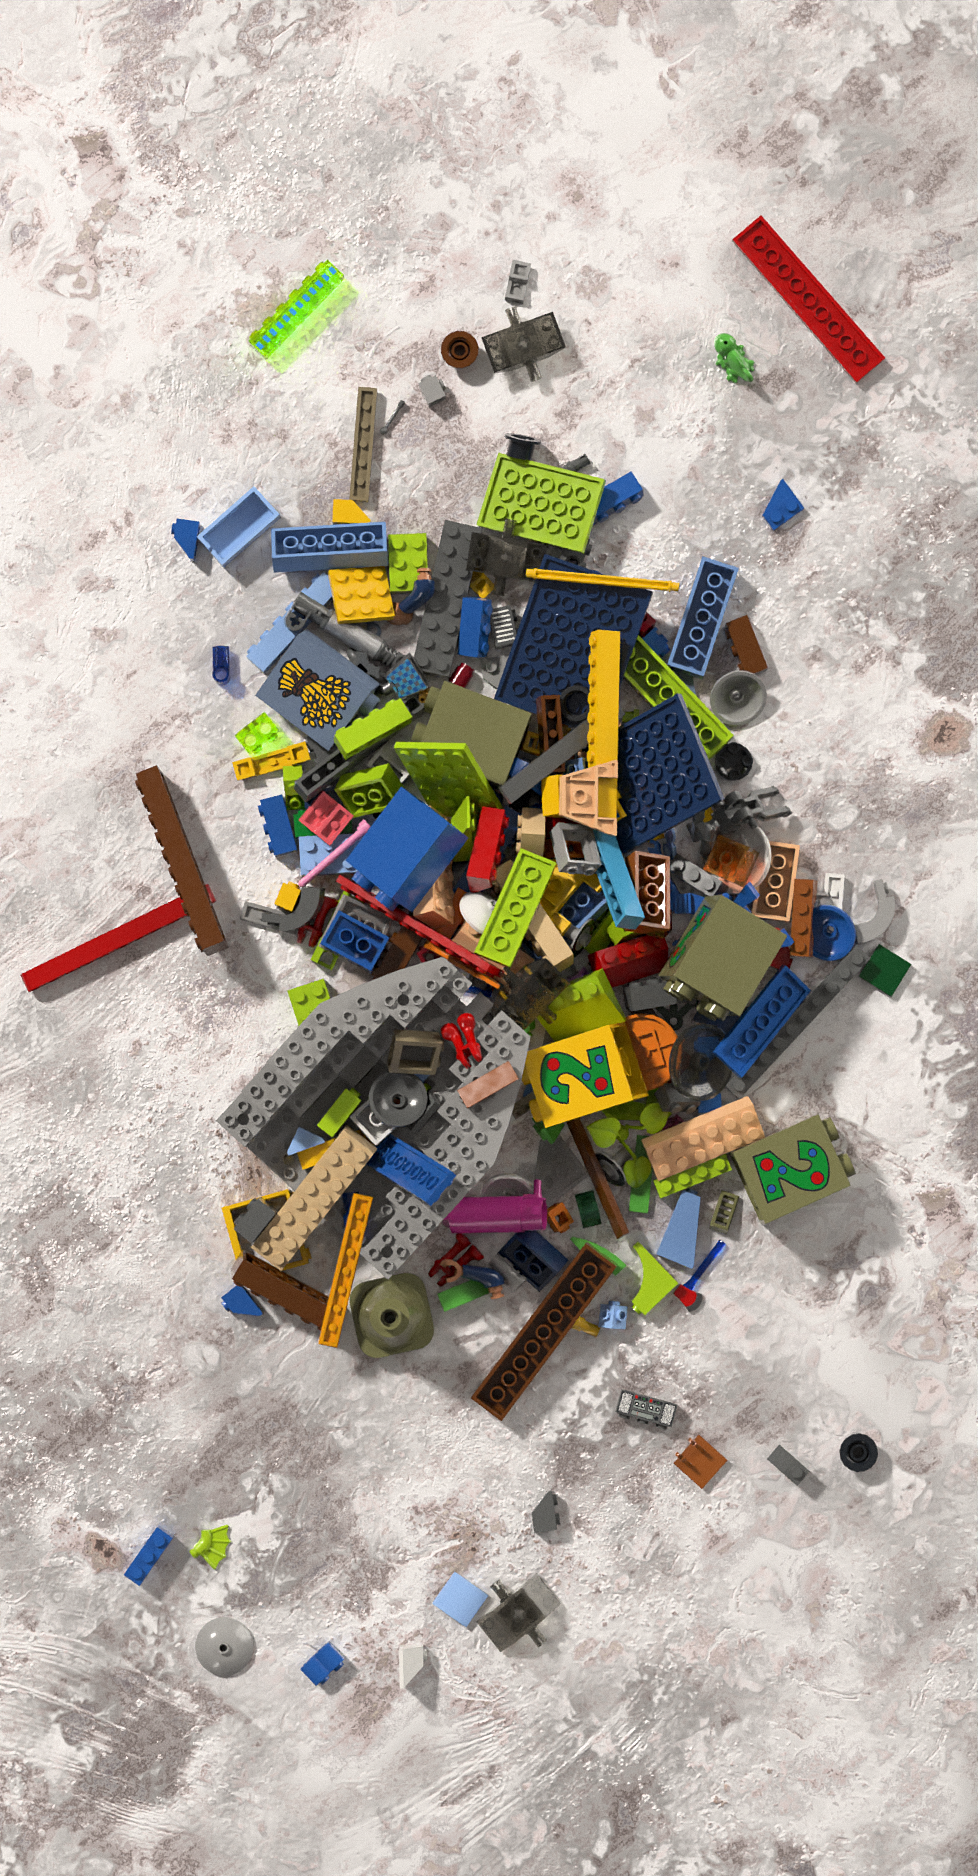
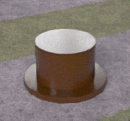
(459, 349)

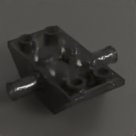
(542, 341)
(486, 553)
(530, 992)
(531, 1597)

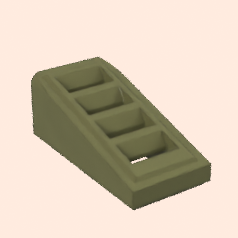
(720, 1228)

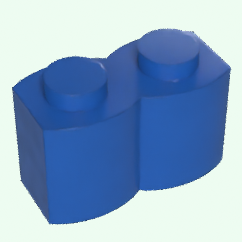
(322, 1663)

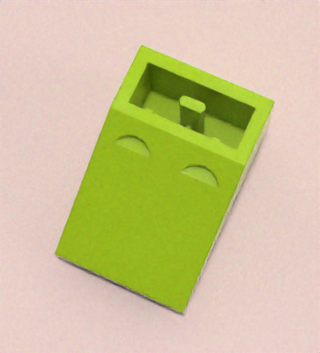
(466, 822)

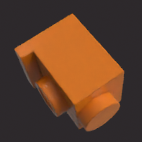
(558, 1209)

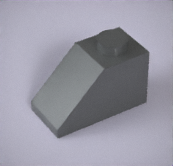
(788, 1465)

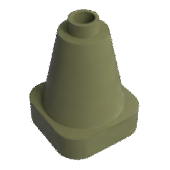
(407, 1299)

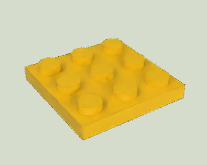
(361, 594)

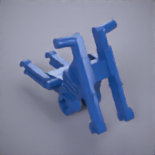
(684, 902)

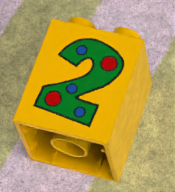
(583, 1075)

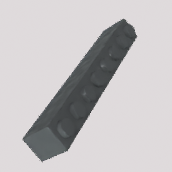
(335, 764)

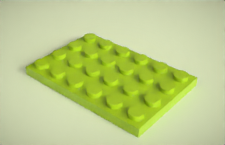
(545, 500)
(447, 775)

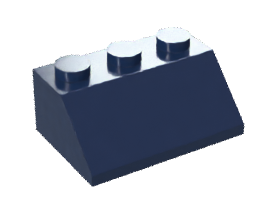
(533, 1257)

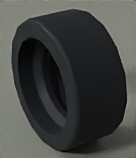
(563, 697)

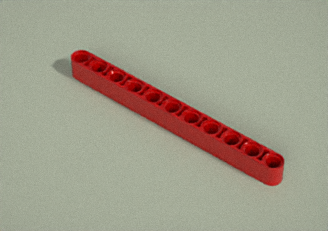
(106, 943)

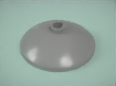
(742, 707)
(227, 1632)

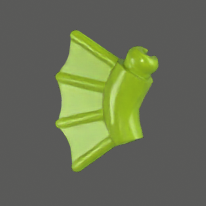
(212, 1545)

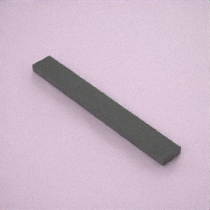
(547, 762)

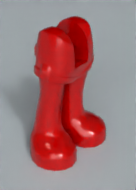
(316, 929)
(452, 1033)
(461, 1243)

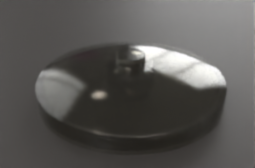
(694, 1066)

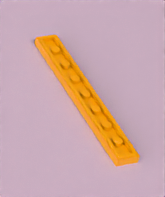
(345, 1270)

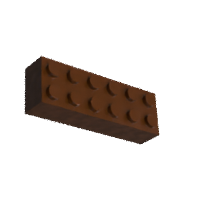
(279, 1288)

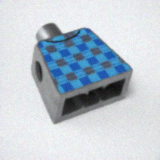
(405, 678)

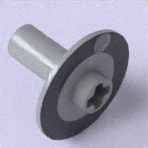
(580, 937)
(612, 1166)

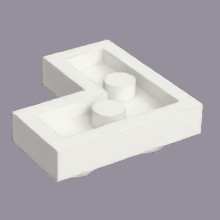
(832, 891)

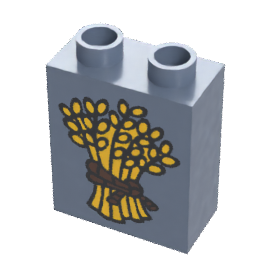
(318, 689)

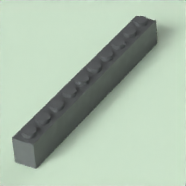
(801, 1019)

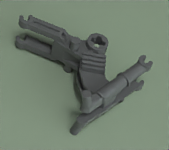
(732, 815)

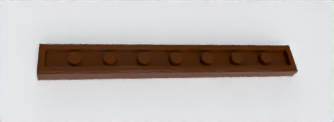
(598, 1178)

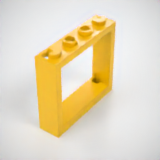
(233, 1235)

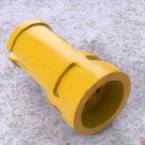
(586, 1326)

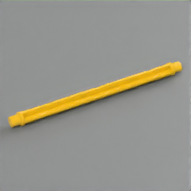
(602, 580)

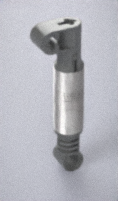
(350, 634)

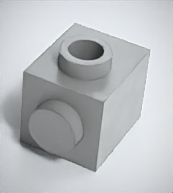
(432, 390)

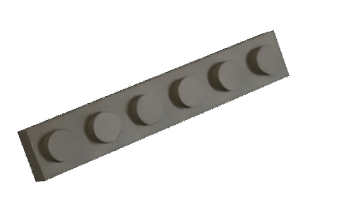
(363, 444)

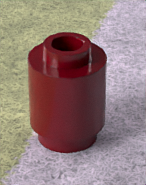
(461, 675)

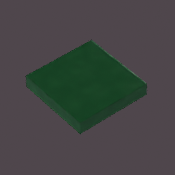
(885, 970)

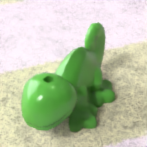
(733, 358)

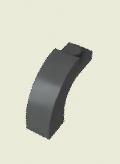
(309, 907)

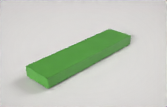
(640, 1196)

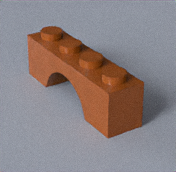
(802, 914)

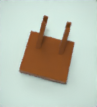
(700, 1461)

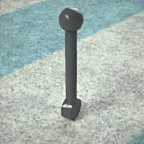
(383, 431)

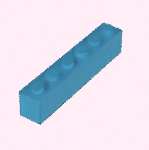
(617, 883)

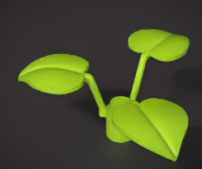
(608, 1129)

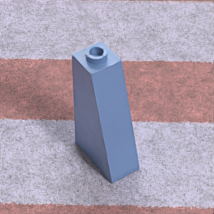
(681, 1232)

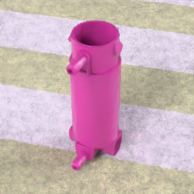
(499, 1213)

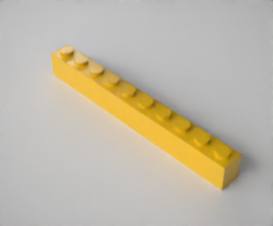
(604, 713)

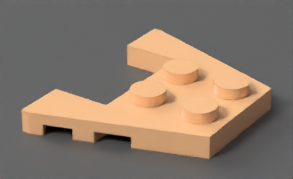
(580, 797)

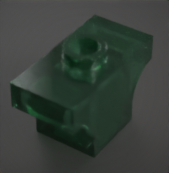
(588, 1209)

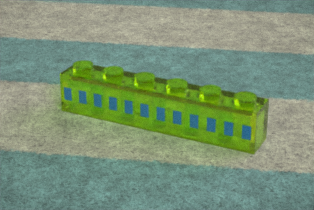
(296, 309)

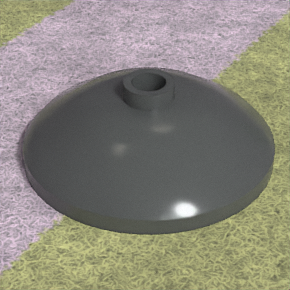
(400, 1086)

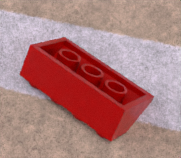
(486, 848)
(631, 959)

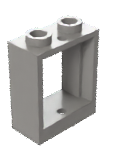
(578, 833)

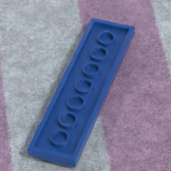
(411, 1169)

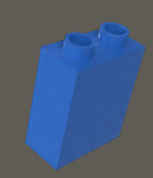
(405, 851)

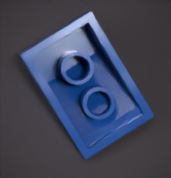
(355, 941)

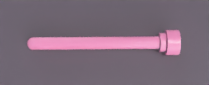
(361, 831)

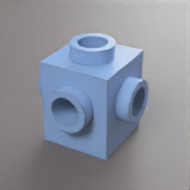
(613, 1315)

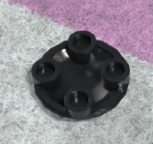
(733, 761)

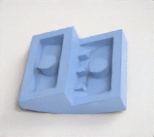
(460, 1599)

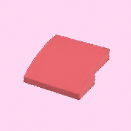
(326, 818)

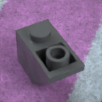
(544, 1515)

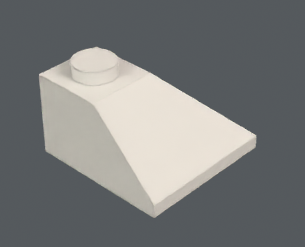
(410, 1662)

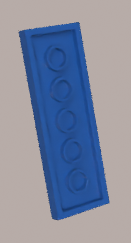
(761, 1021)

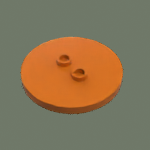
(652, 1045)

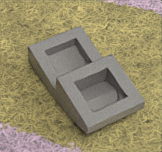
(517, 281)

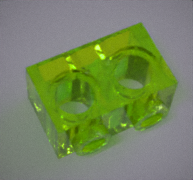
(253, 729)

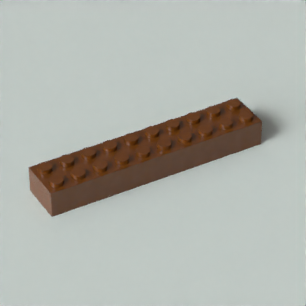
(182, 861)
(544, 1331)

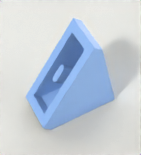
(303, 1140)

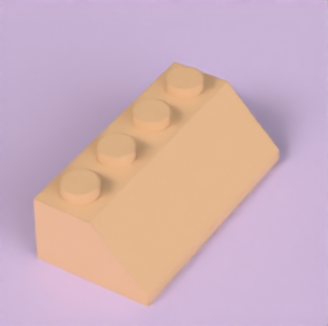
(469, 939)

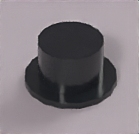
(521, 446)
(858, 1452)

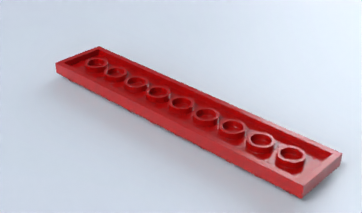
(808, 299)
(421, 929)

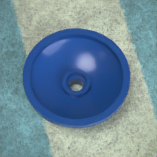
(832, 944)

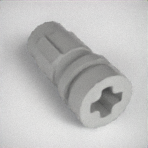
(506, 1269)

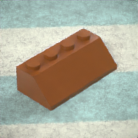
(652, 885)

